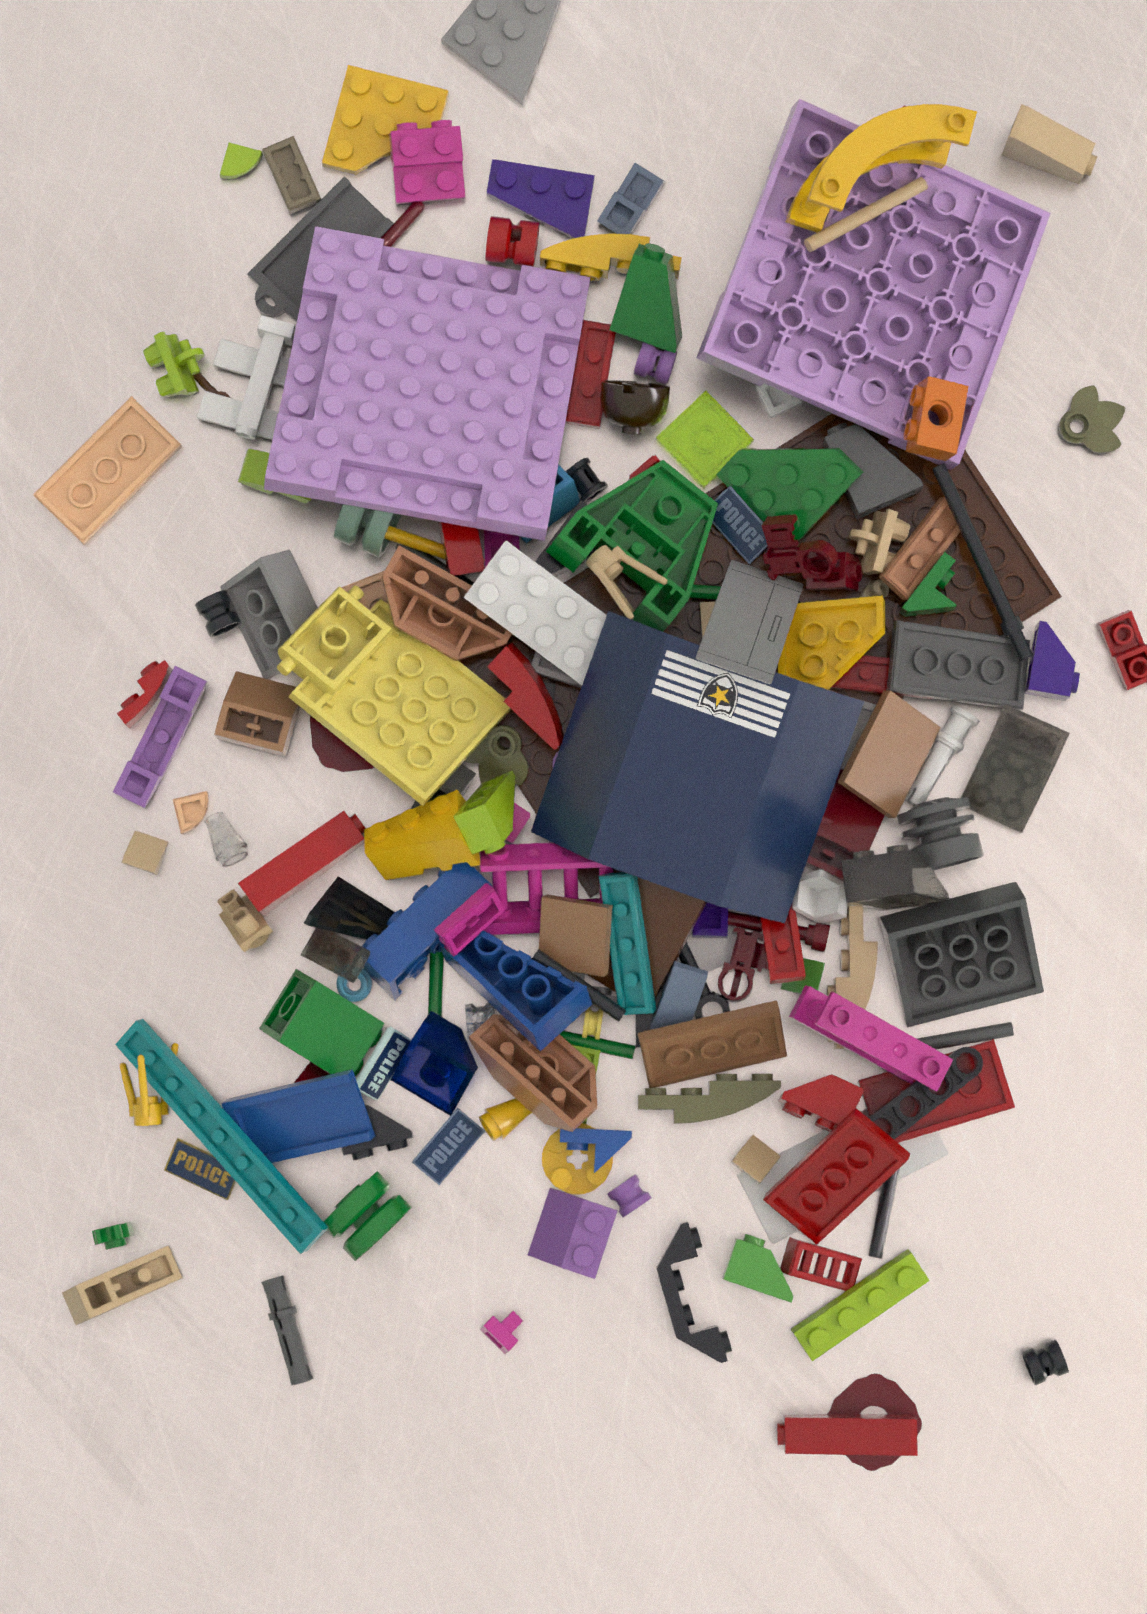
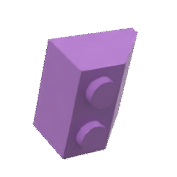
(572, 1233)

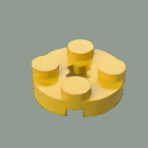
(564, 1175)

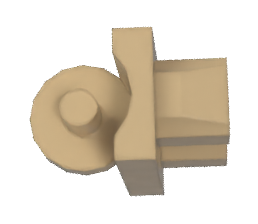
(875, 540)
(243, 921)

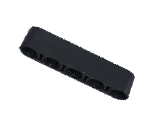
(926, 1100)

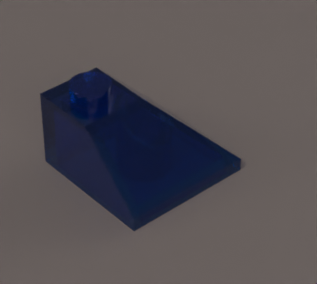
(437, 1064)

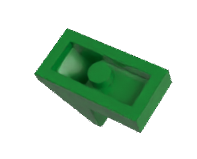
(927, 598)

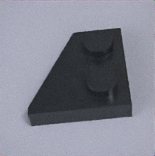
(349, 912)

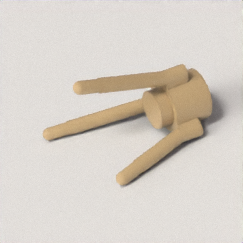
(607, 567)

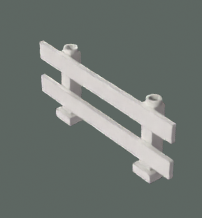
(264, 367)

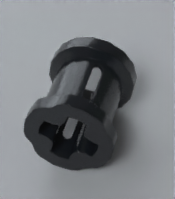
(586, 480)

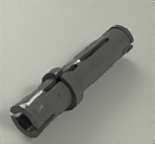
(288, 1335)

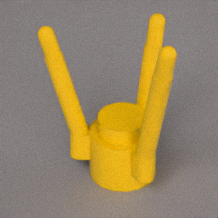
(144, 1108)

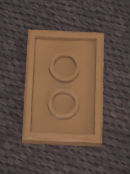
(889, 754)

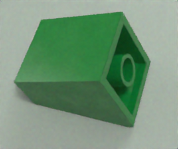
(321, 1025)

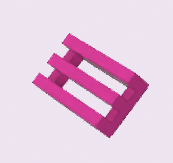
(470, 919)

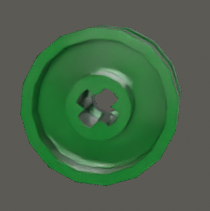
(363, 1212)

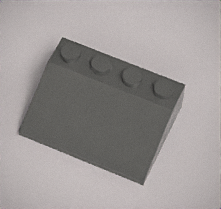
(962, 954)

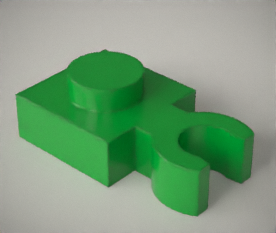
(113, 1236)

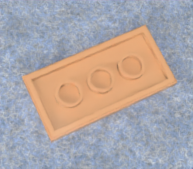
(107, 470)

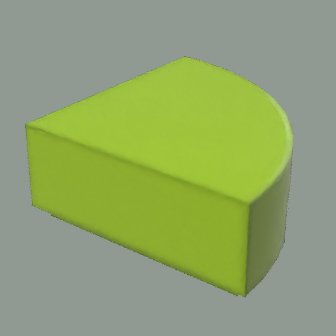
(239, 161)

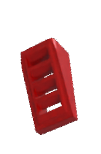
(793, 1254)

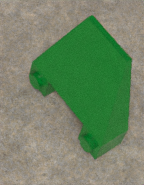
(654, 520)

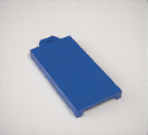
(303, 1116)

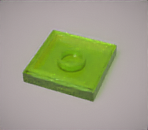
(704, 439)

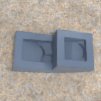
(631, 200)
(679, 995)

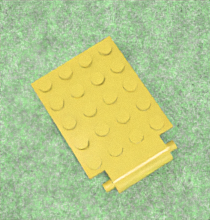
(388, 693)

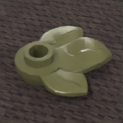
(1096, 419)
(498, 760)

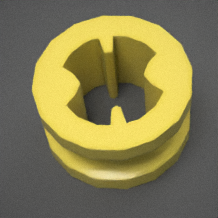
(592, 1023)

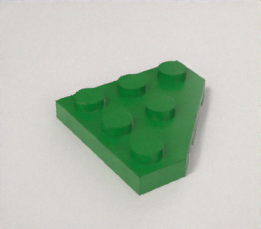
(790, 481)

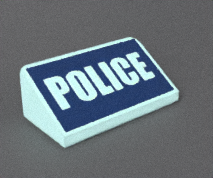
(382, 1063)

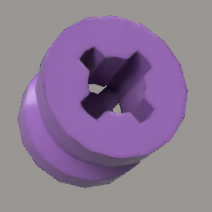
(629, 1195)

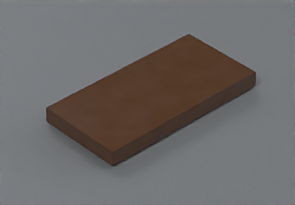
(668, 923)

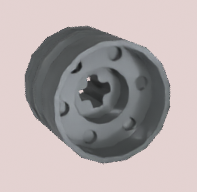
(941, 833)

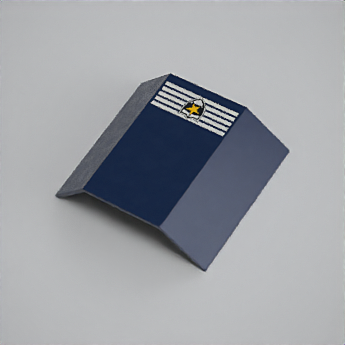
(695, 771)

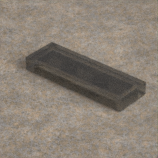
(336, 954)

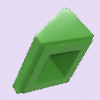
(813, 977)

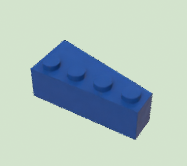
(410, 933)
(520, 989)

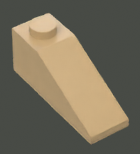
(121, 1285)

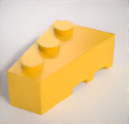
(419, 840)

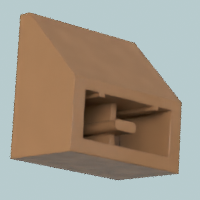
(257, 714)

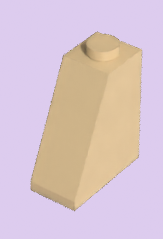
(1049, 146)

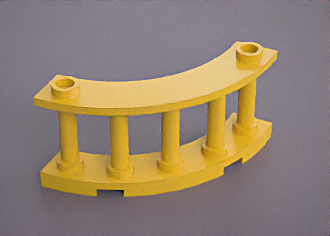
(902, 135)

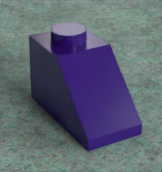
(1050, 667)

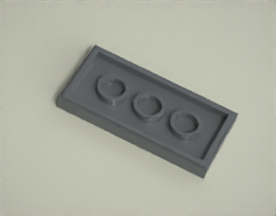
(956, 666)

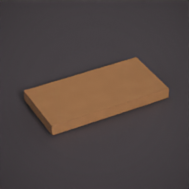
(712, 1044)

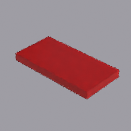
(978, 1098)
(836, 1176)

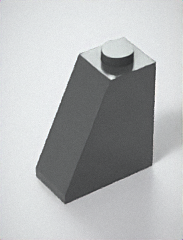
(884, 476)

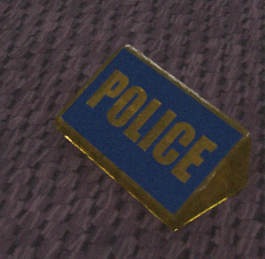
(200, 1169)

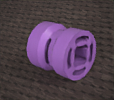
(647, 361)

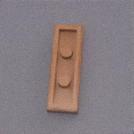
(921, 550)

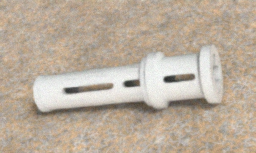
(948, 742)

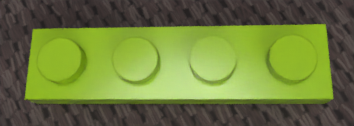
(860, 1304)

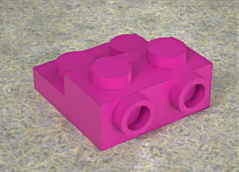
(427, 162)

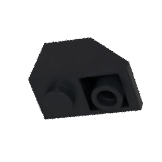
(387, 1133)

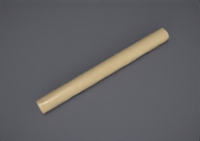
(865, 214)

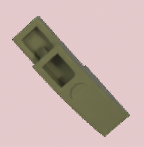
(723, 1098)

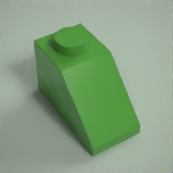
(756, 1268)

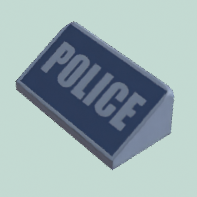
(739, 525)
(448, 1146)

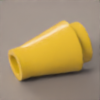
(503, 1118)

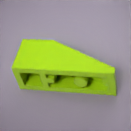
(488, 814)

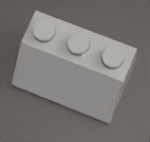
(271, 606)

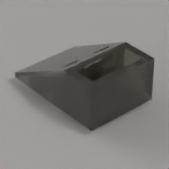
(1014, 767)

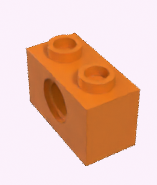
(948, 402)

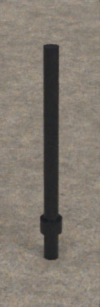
(1011, 625)

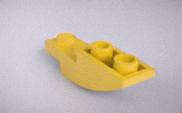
(595, 254)

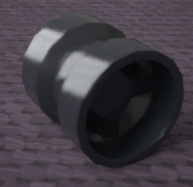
(217, 611)
(1045, 1362)

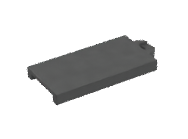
(283, 269)

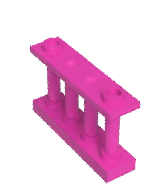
(524, 916)
(871, 1037)

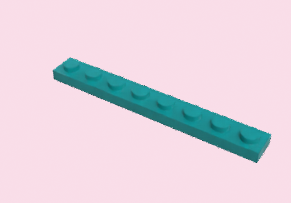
(223, 1137)

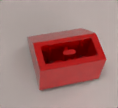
(824, 1099)

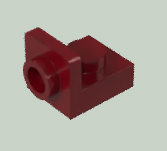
(845, 574)

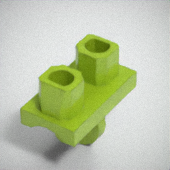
(179, 362)

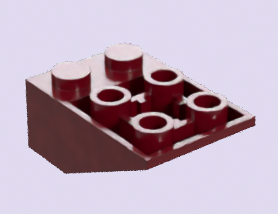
(845, 828)

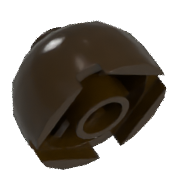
(634, 404)

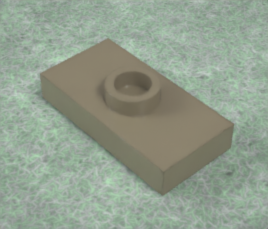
(291, 174)

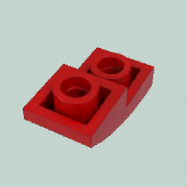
(1125, 648)
(152, 682)

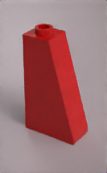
(303, 862)
(849, 1434)

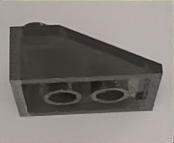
(891, 880)

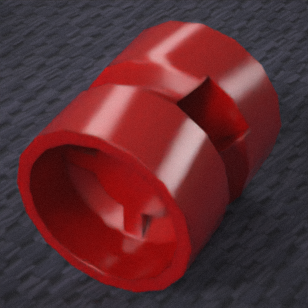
(500, 245)

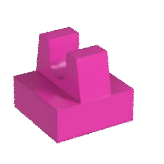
(501, 1332)

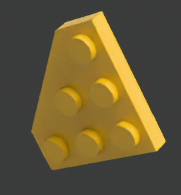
(370, 110)
(830, 638)

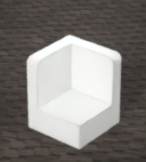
(820, 897)

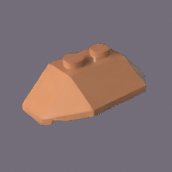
(433, 608)
(550, 1083)

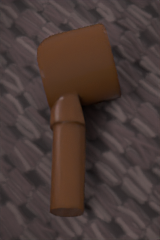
(207, 386)

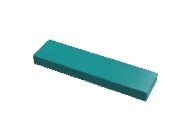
(628, 944)

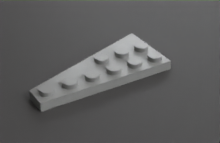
(503, 40)

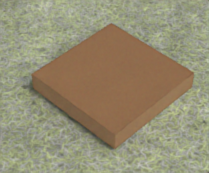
(576, 933)

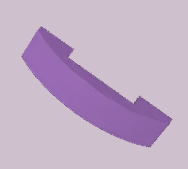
(161, 737)

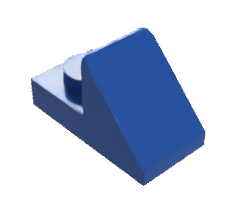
(606, 1142)

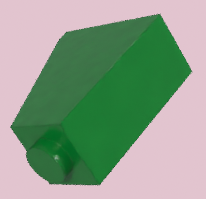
(650, 300)

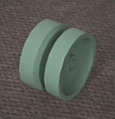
(355, 519)

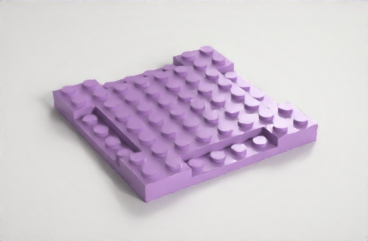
(883, 303)
(427, 385)

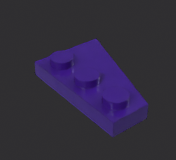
(546, 194)

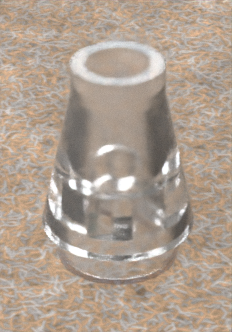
(225, 840)

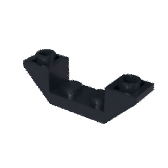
(706, 1340)

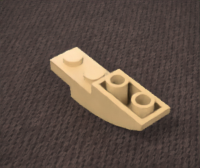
(857, 960)

